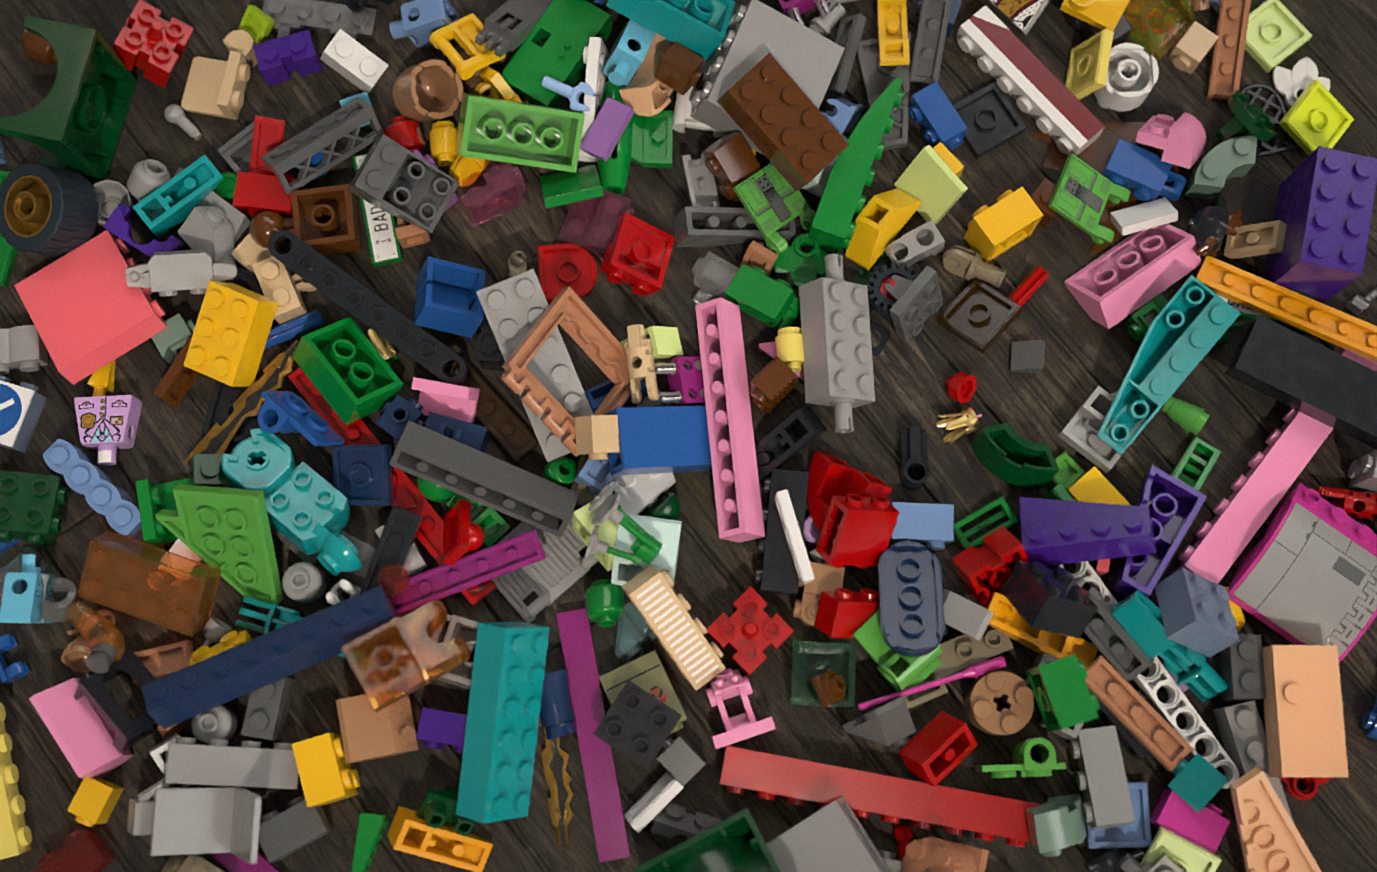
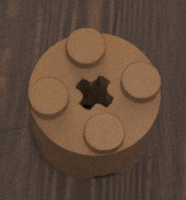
(1015, 696)

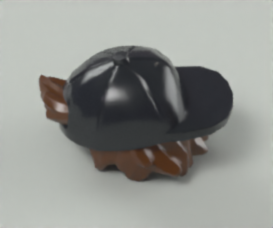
(1212, 224)

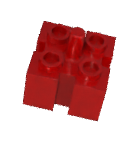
(152, 43)
(990, 565)
(749, 631)

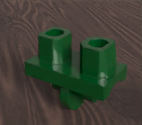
(440, 808)

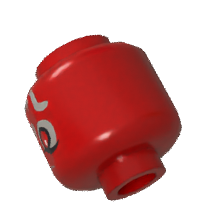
(406, 133)

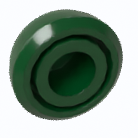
(665, 507)

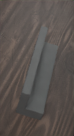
(316, 138)

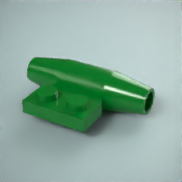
(644, 141)

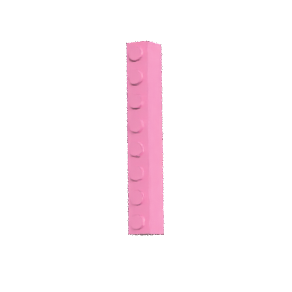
(729, 421)

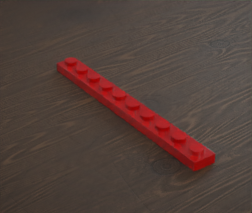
(405, 493)

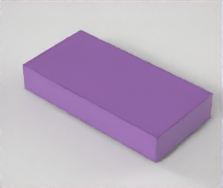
(607, 129)

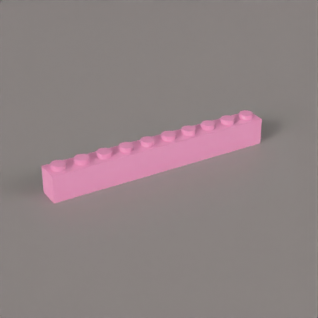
(1258, 491)

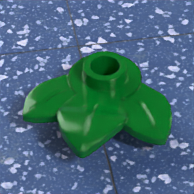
(801, 266)

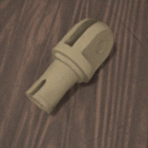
(969, 264)

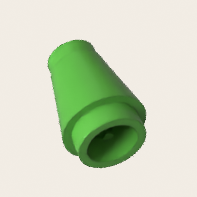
(1186, 415)

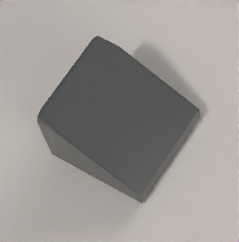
(1027, 356)

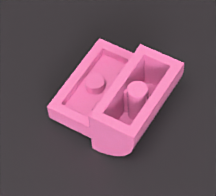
(1180, 139)

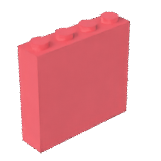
(87, 309)

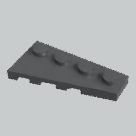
(877, 80)

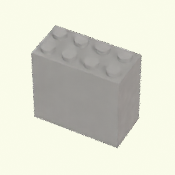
(750, 37)

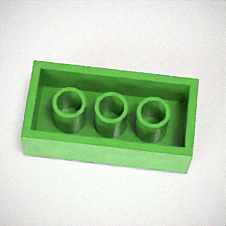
(519, 133)

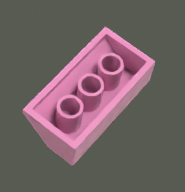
(1133, 273)

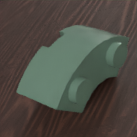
(1221, 163)
(1056, 824)

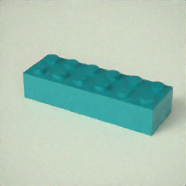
(502, 721)

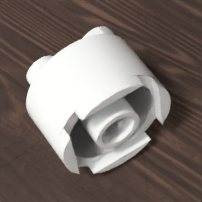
(1128, 79)

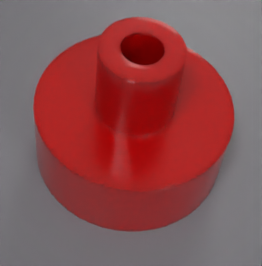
(961, 386)

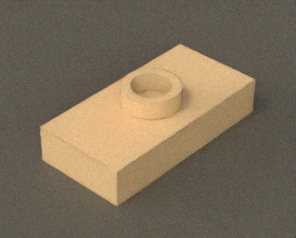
(1256, 240)

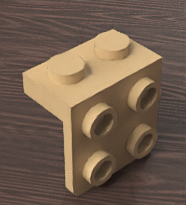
(217, 86)

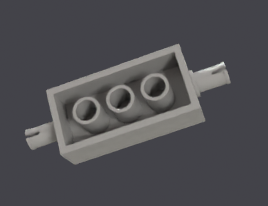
(837, 343)

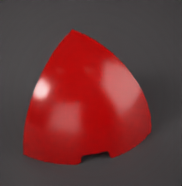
(834, 476)

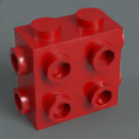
(857, 530)

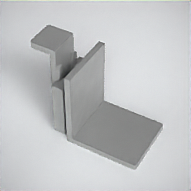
(199, 821)

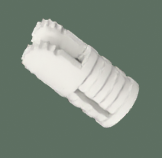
(336, 594)

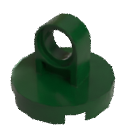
(1246, 120)

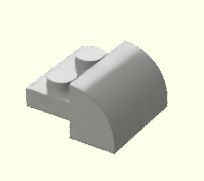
(1084, 426)

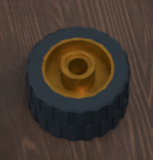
(47, 209)

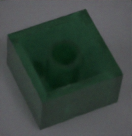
(816, 658)

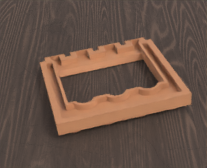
(594, 340)

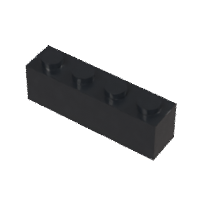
(778, 570)

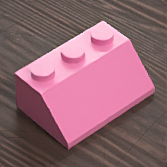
(79, 730)

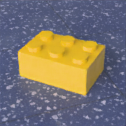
(230, 334)

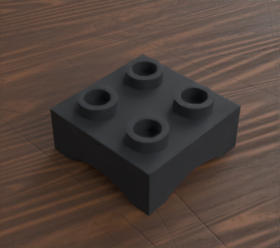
(637, 724)

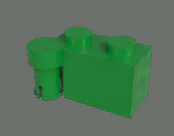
(764, 297)

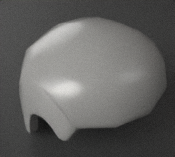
(109, 195)

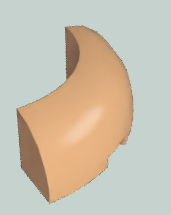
(645, 92)

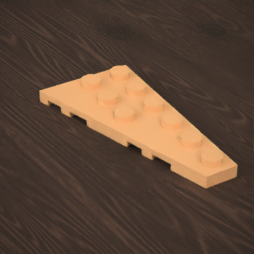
(1265, 828)

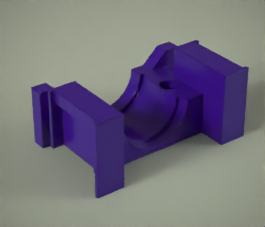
(119, 226)

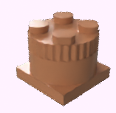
(943, 856)

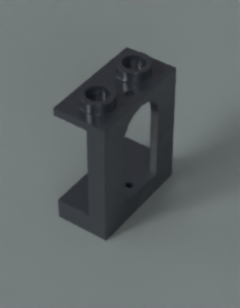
(92, 686)

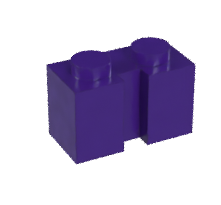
(288, 55)

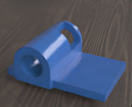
(291, 414)

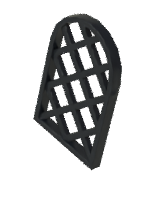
(1281, 110)

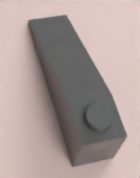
(720, 227)

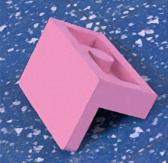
(447, 399)

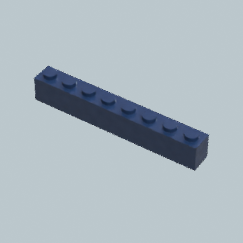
(265, 658)

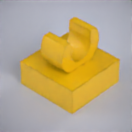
(495, 83)

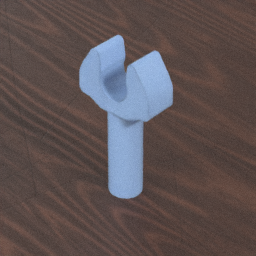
(571, 93)

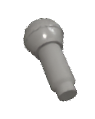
(175, 114)

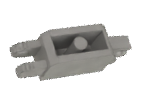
(179, 271)

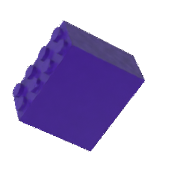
(1327, 223)

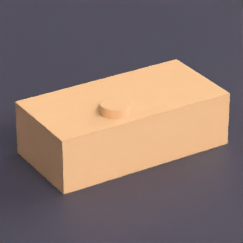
(1304, 712)

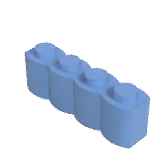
(96, 487)

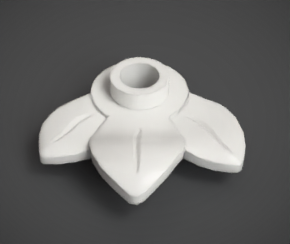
(1296, 80)

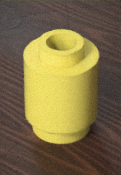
(790, 347)

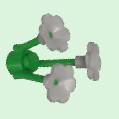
(644, 546)

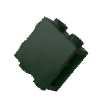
(31, 507)

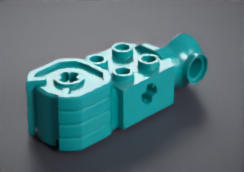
(296, 499)

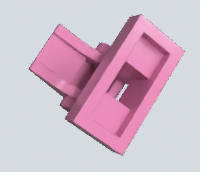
(740, 727)

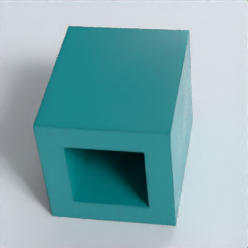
(1196, 782)

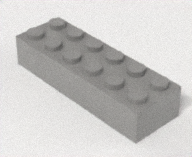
(512, 311)

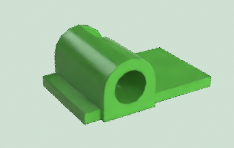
(892, 664)
(1023, 762)

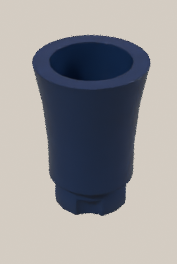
(556, 705)

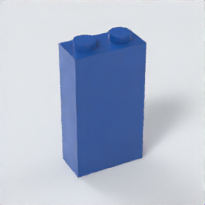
(661, 440)

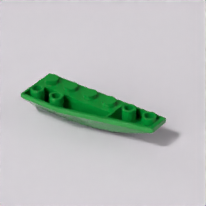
(853, 170)

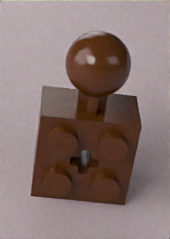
(309, 222)

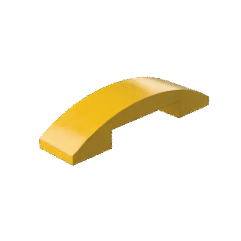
(893, 32)

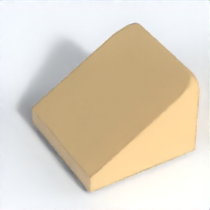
(250, 253)

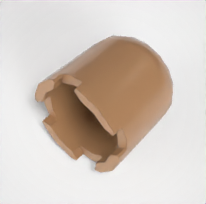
(427, 91)

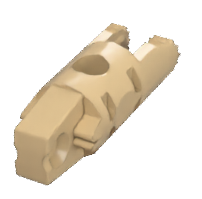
(639, 349)

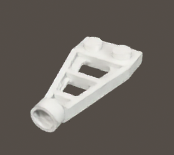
(594, 57)

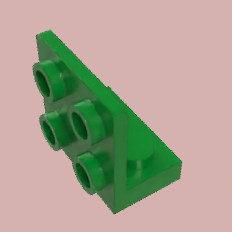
(151, 500)

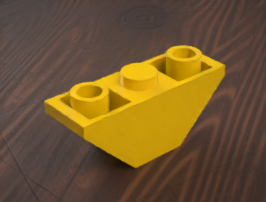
(879, 225)

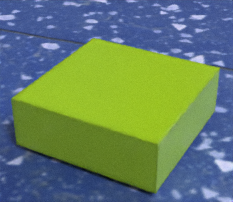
(257, 24)

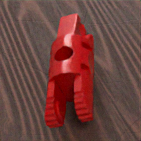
(1353, 502)

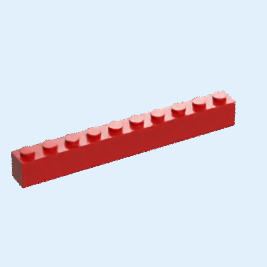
(876, 793)

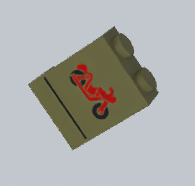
(650, 676)

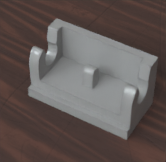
(699, 183)

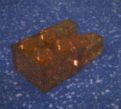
(409, 650)

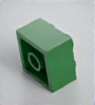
(1063, 693)

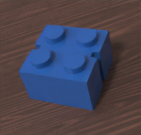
(449, 297)

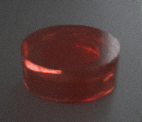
(394, 579)

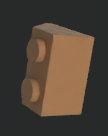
(373, 734)

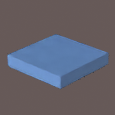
(1131, 836)

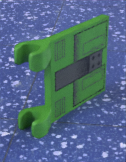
(1083, 195)
(773, 204)

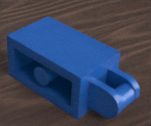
(1142, 173)

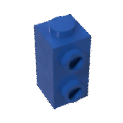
(937, 117)

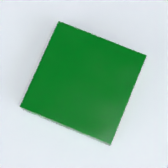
(571, 187)

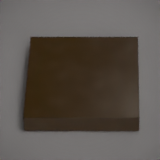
(979, 315)

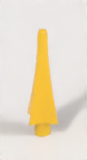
(103, 380)

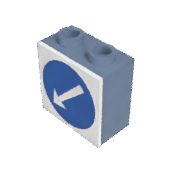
(18, 413)

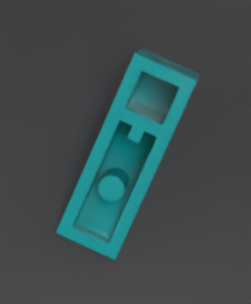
(178, 196)

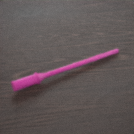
(973, 670)

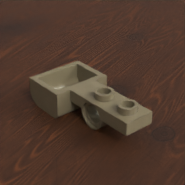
(957, 655)

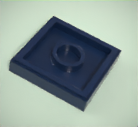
(363, 473)

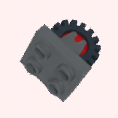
(905, 297)

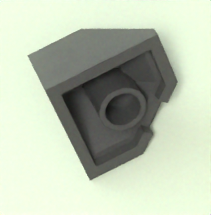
(884, 725)

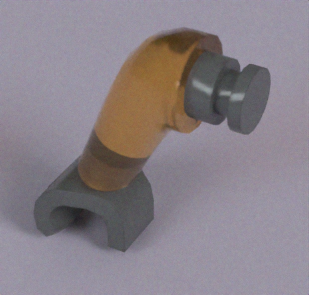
(104, 638)

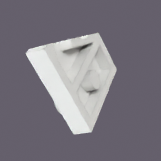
(641, 490)

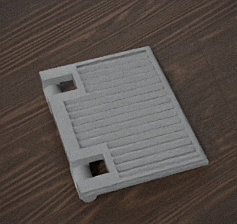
(548, 576)

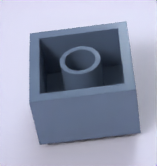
(1196, 612)

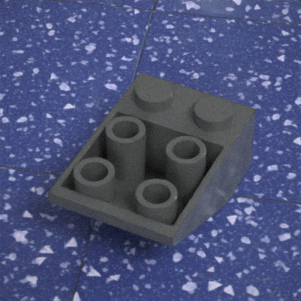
(403, 184)

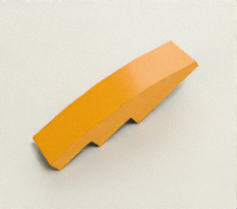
(1012, 624)

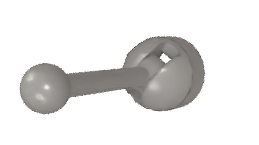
(215, 630)

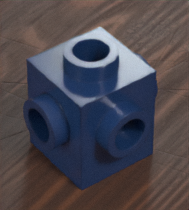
(397, 414)

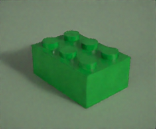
(347, 370)

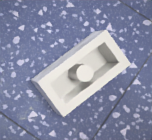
(353, 61)

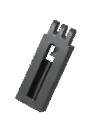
(497, 25)

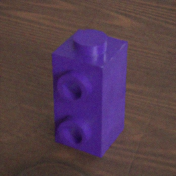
(442, 728)

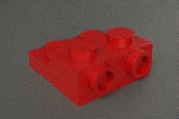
(638, 255)

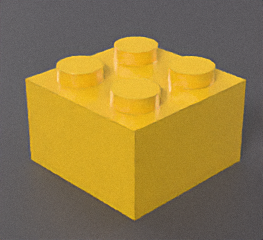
(1002, 224)
(324, 770)

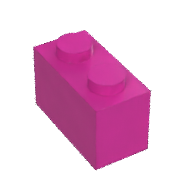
(1200, 828)

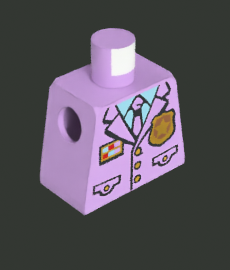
(107, 424)

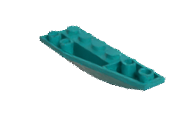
(1165, 358)

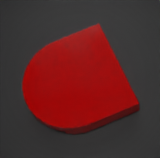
(565, 267)

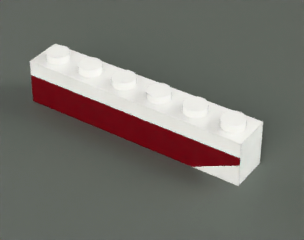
(1029, 82)

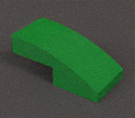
(487, 518)

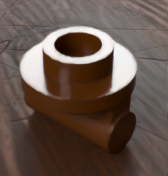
(829, 688)

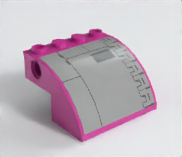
(1311, 574)

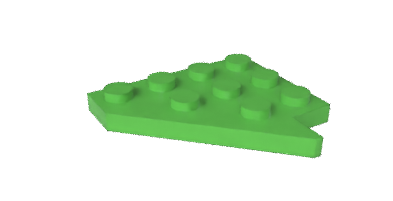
(229, 533)

